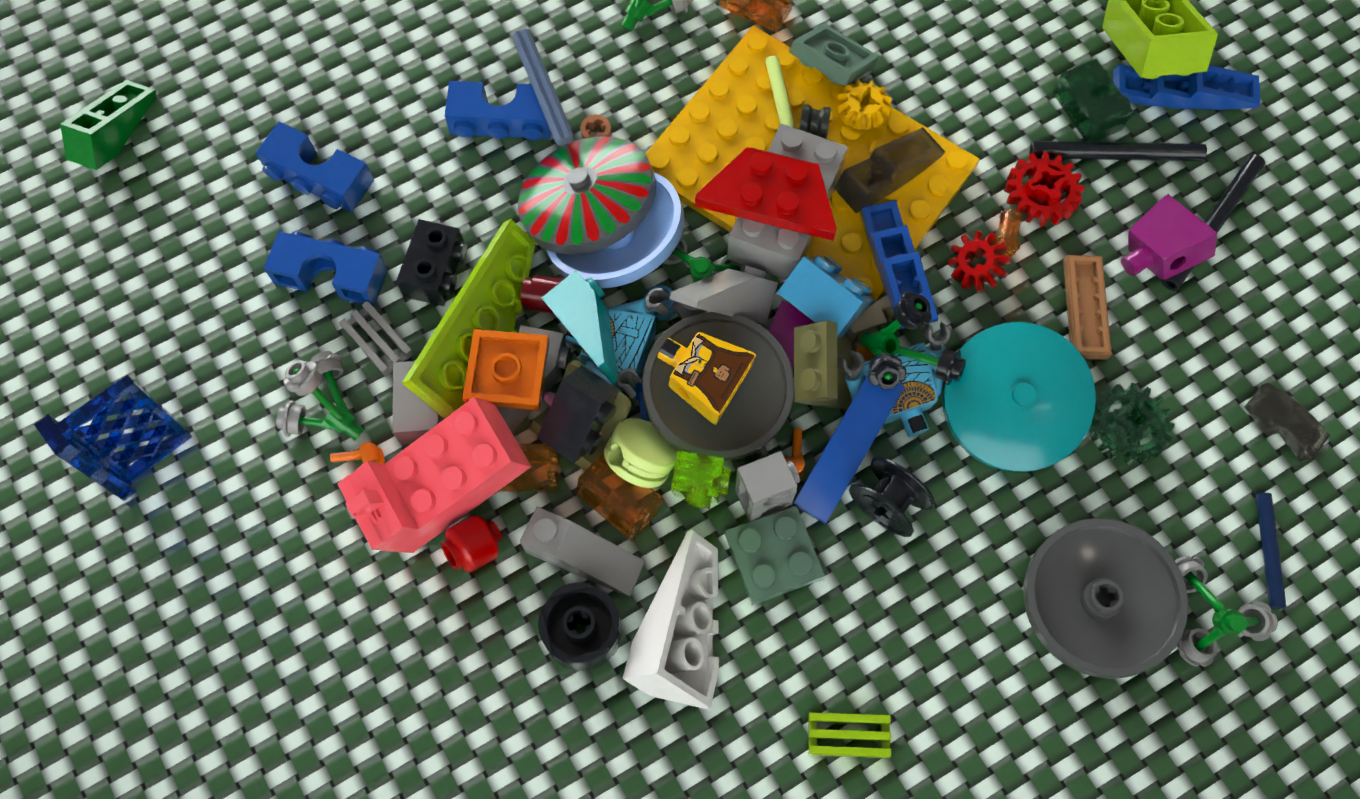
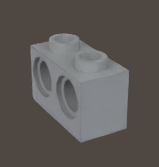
(766, 486)

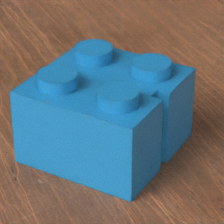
(826, 294)

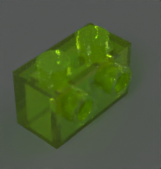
(700, 479)

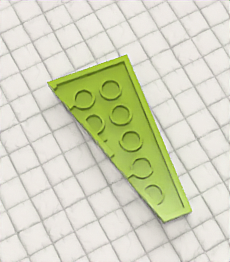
(485, 303)

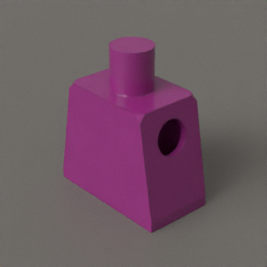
(1168, 241)

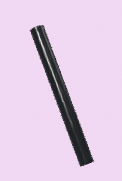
(1120, 150)
(1224, 207)

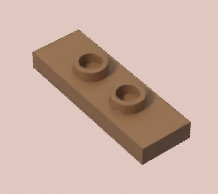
(1087, 306)

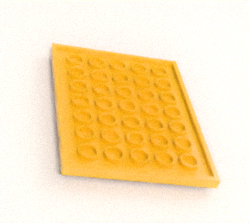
(740, 112)

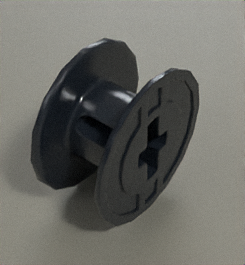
(892, 496)

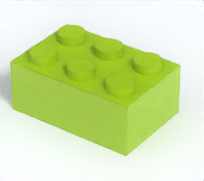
(1160, 36)

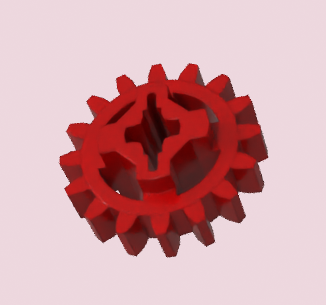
(1044, 188)

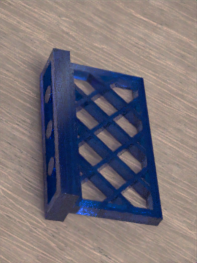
(97, 457)

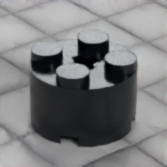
(559, 619)

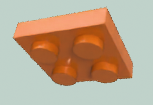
(507, 369)

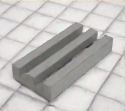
(359, 318)

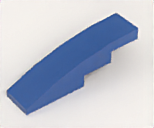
(1208, 90)
(894, 254)
(846, 450)

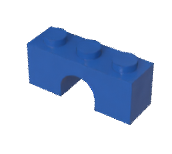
(471, 114)
(337, 181)
(299, 258)

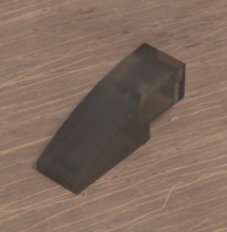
(888, 169)

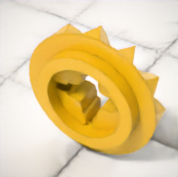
(873, 115)

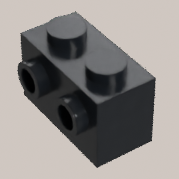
(432, 263)
(578, 414)

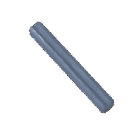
(543, 87)

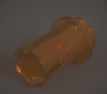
(1009, 230)

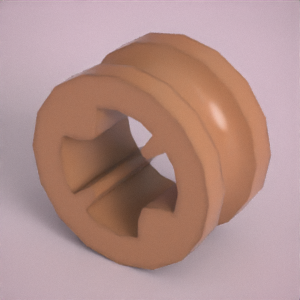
(591, 124)

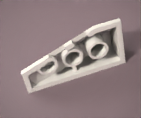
(675, 640)

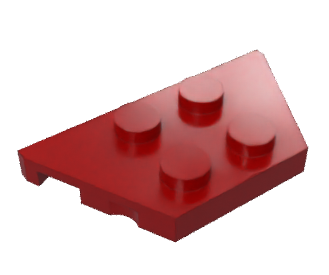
(771, 192)

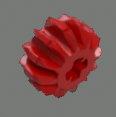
(977, 249)

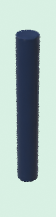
(1270, 551)

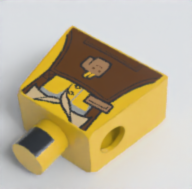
(706, 372)

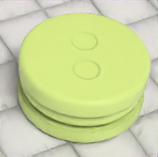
(639, 453)

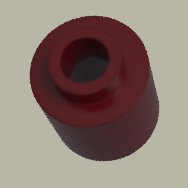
(534, 289)

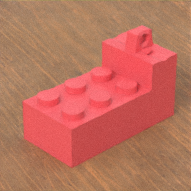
(434, 479)

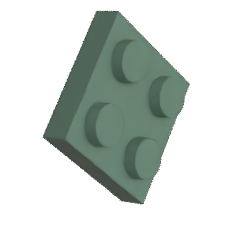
(833, 54)
(774, 555)

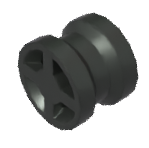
(815, 120)

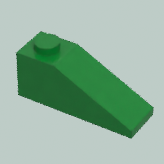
(105, 125)

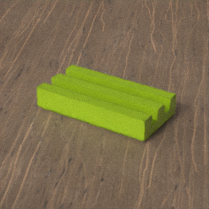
(883, 735)

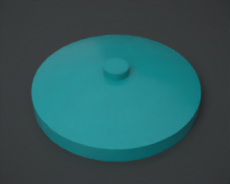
(1020, 398)

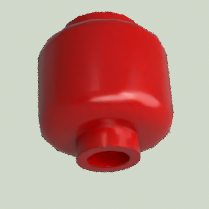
(471, 543)

